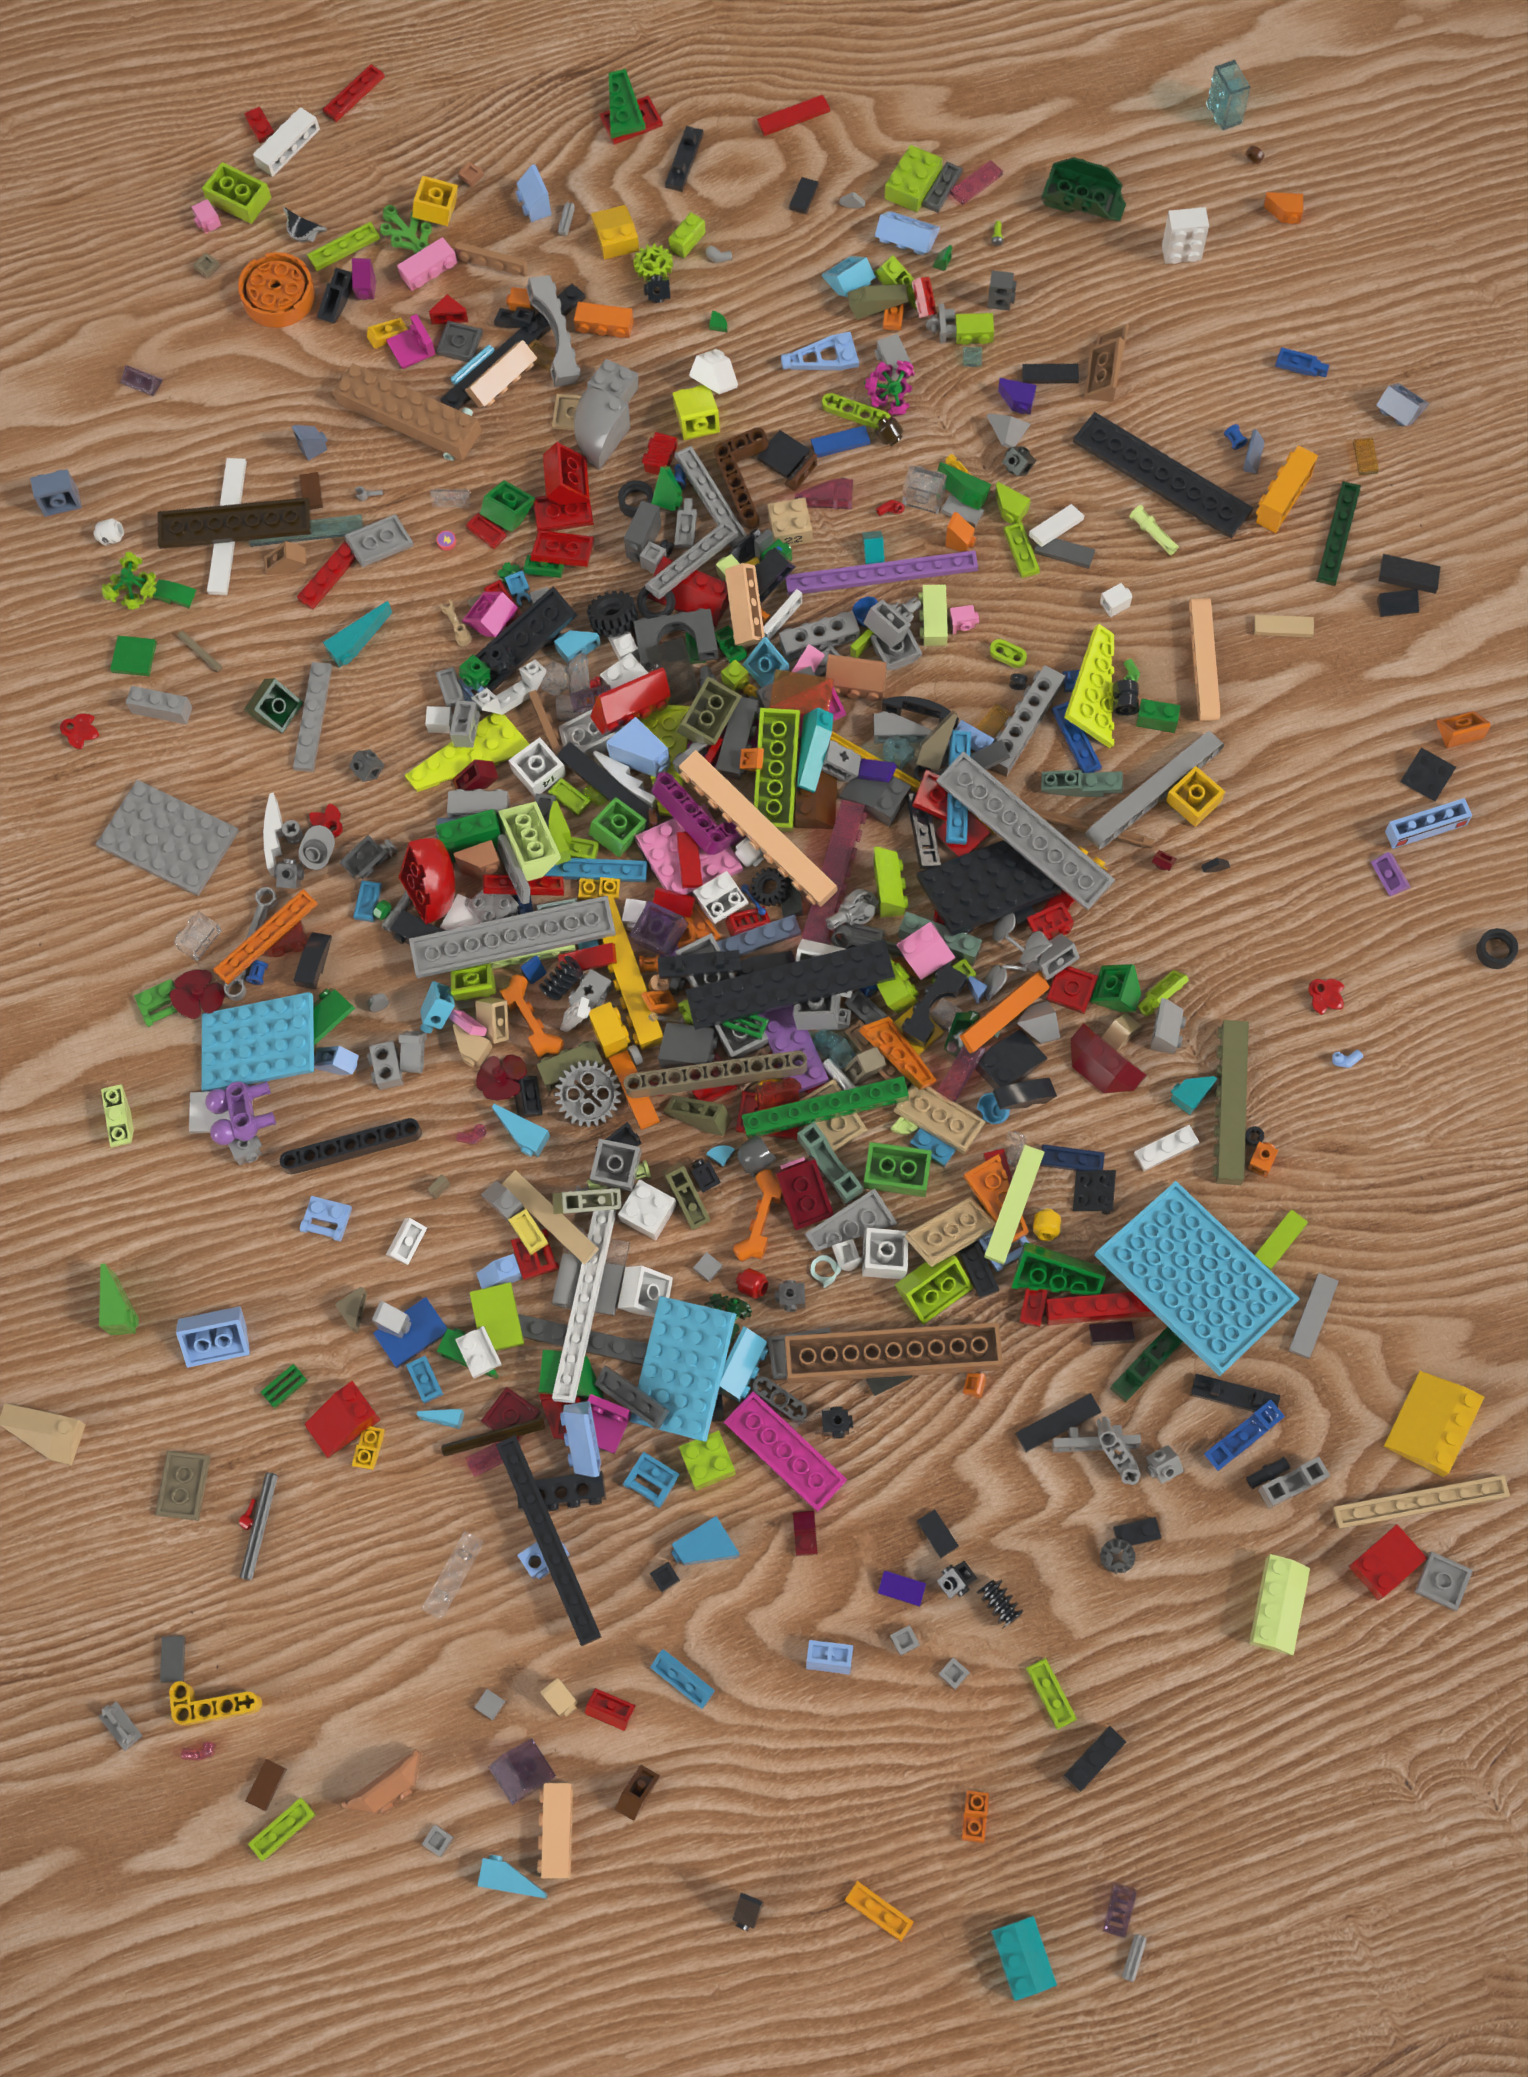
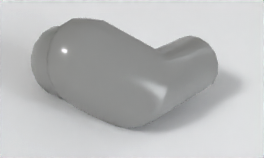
(718, 256)

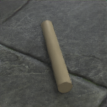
(201, 652)

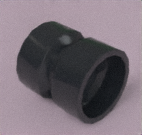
(1126, 697)

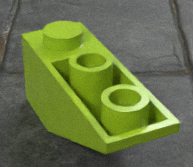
(893, 273)

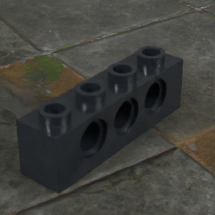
(571, 1483)

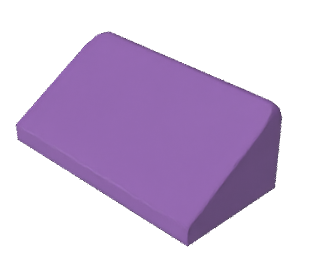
(1390, 874)

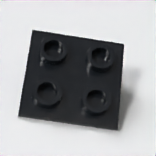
(1428, 774)
(1094, 1191)

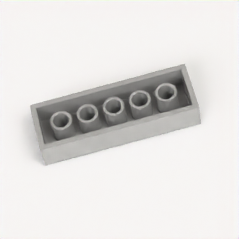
(734, 1042)

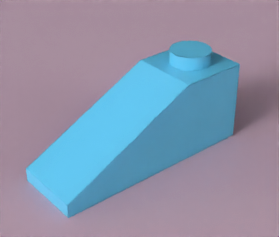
(526, 1134)
(504, 1877)

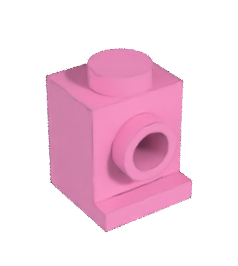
(963, 618)

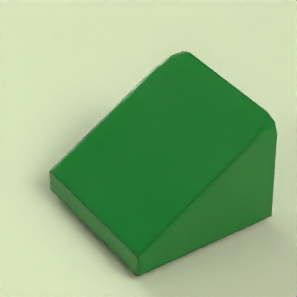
(943, 258)

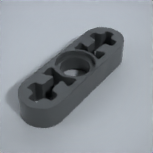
(770, 1385)

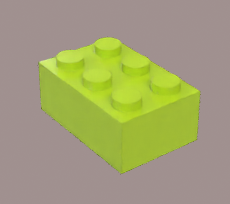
(913, 178)
(236, 192)

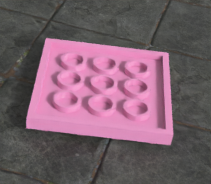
(661, 851)

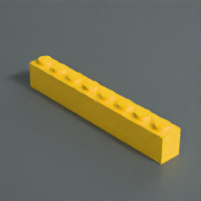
(631, 985)

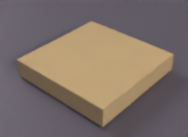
(565, 411)

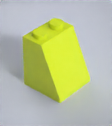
(696, 412)

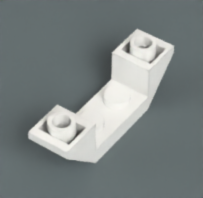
(531, 675)

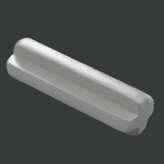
(566, 219)
(1134, 1957)

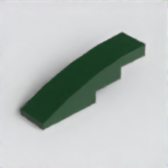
(1146, 1364)

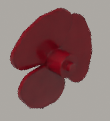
(191, 990)
(496, 1080)

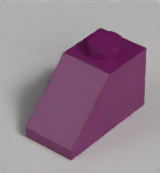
(363, 278)

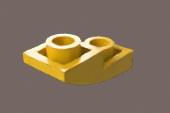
(598, 888)
(368, 1448)

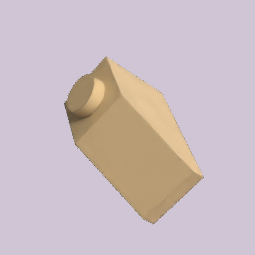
(493, 1015)
(472, 1047)
(560, 1698)

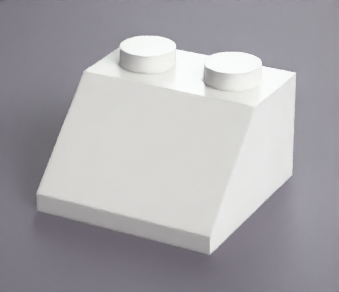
(714, 371)
(642, 1290)

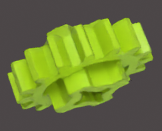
(653, 261)

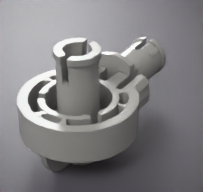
(854, 910)

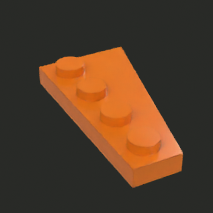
(896, 1048)

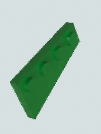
(624, 109)

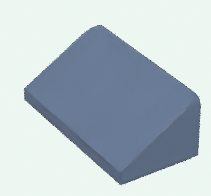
(1254, 453)

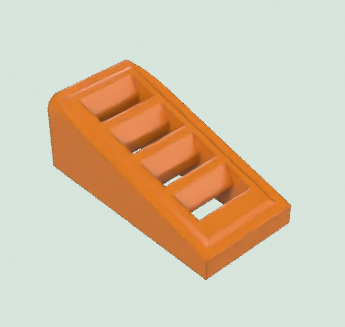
(660, 1001)

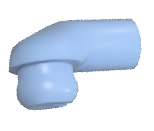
(1346, 1061)

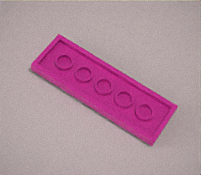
(785, 1451)

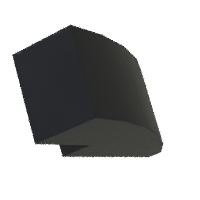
(336, 296)
(312, 960)
(1025, 1094)

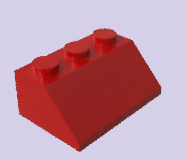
(565, 475)

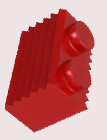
(660, 452)

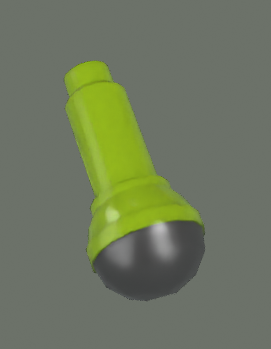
(997, 238)

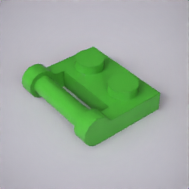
(156, 998)

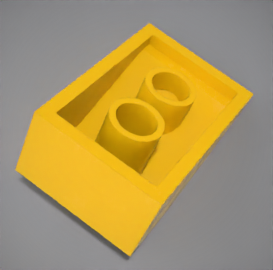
(615, 232)

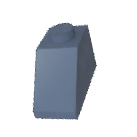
(310, 440)

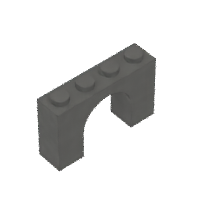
(696, 623)

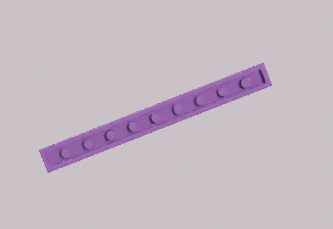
(882, 572)

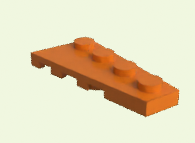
(991, 1187)

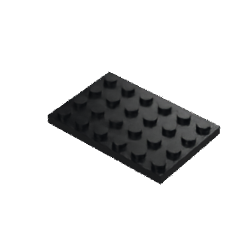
(984, 886)

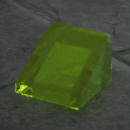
(595, 797)

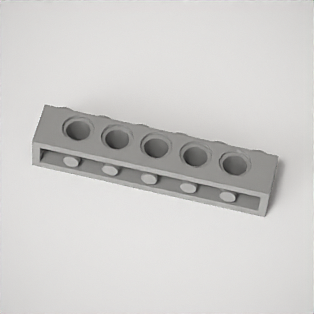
(1053, 683)

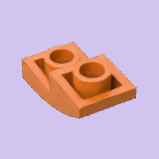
(975, 1816)

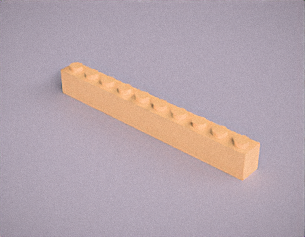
(758, 829)

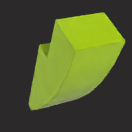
(559, 832)

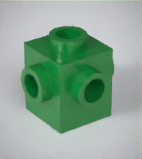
(474, 672)

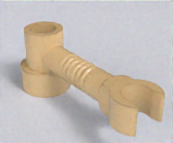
(462, 635)

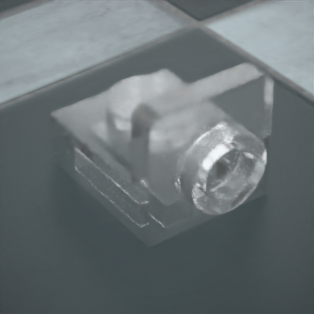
(1015, 1151)

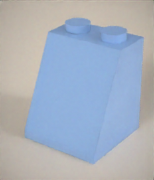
(639, 749)

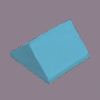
(764, 661)

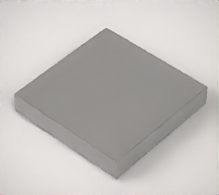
(1443, 1581)

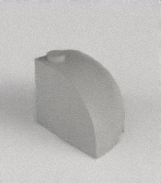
(600, 425)

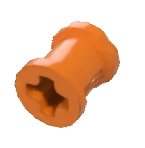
(648, 963)

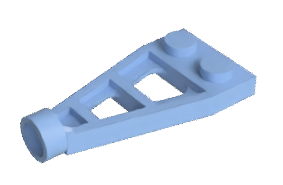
(844, 350)

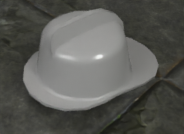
(316, 847)

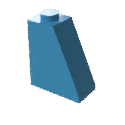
(705, 1545)

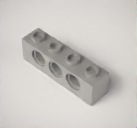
(845, 621)

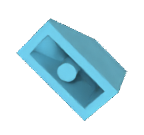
(576, 642)

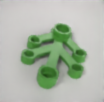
(390, 214)

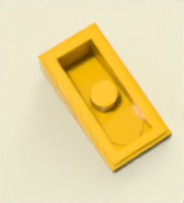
(381, 332)

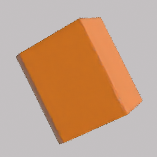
(688, 936)
(974, 1384)

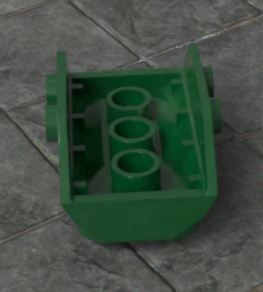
(1084, 188)

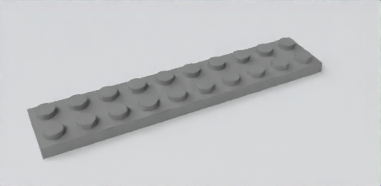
(1025, 831)
(512, 937)

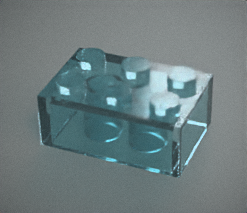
(1228, 95)

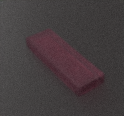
(976, 182)
(960, 1073)

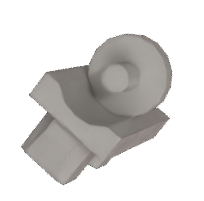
(944, 316)

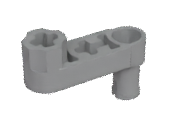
(1125, 1462)

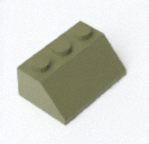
(709, 713)

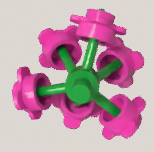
(897, 388)

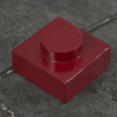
(1163, 860)

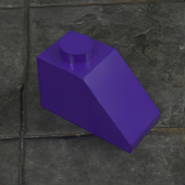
(1017, 395)

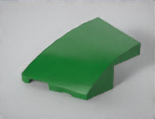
(549, 1371)

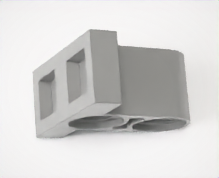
(412, 1051)

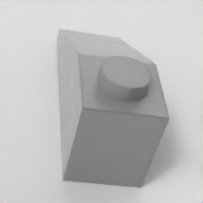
(889, 724)

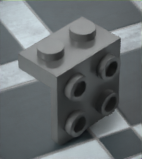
(363, 858)

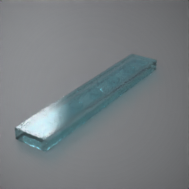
(320, 529)

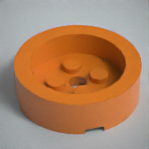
(285, 303)

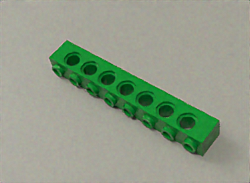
(826, 1107)

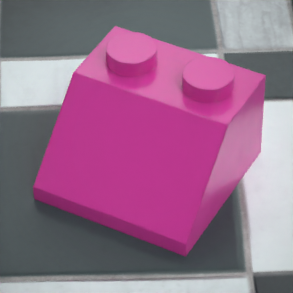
(490, 613)

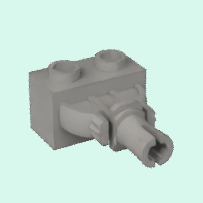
(891, 621)

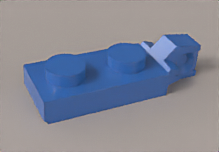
(1301, 363)

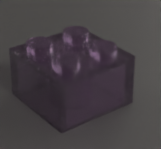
(658, 929)

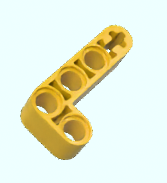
(216, 1704)

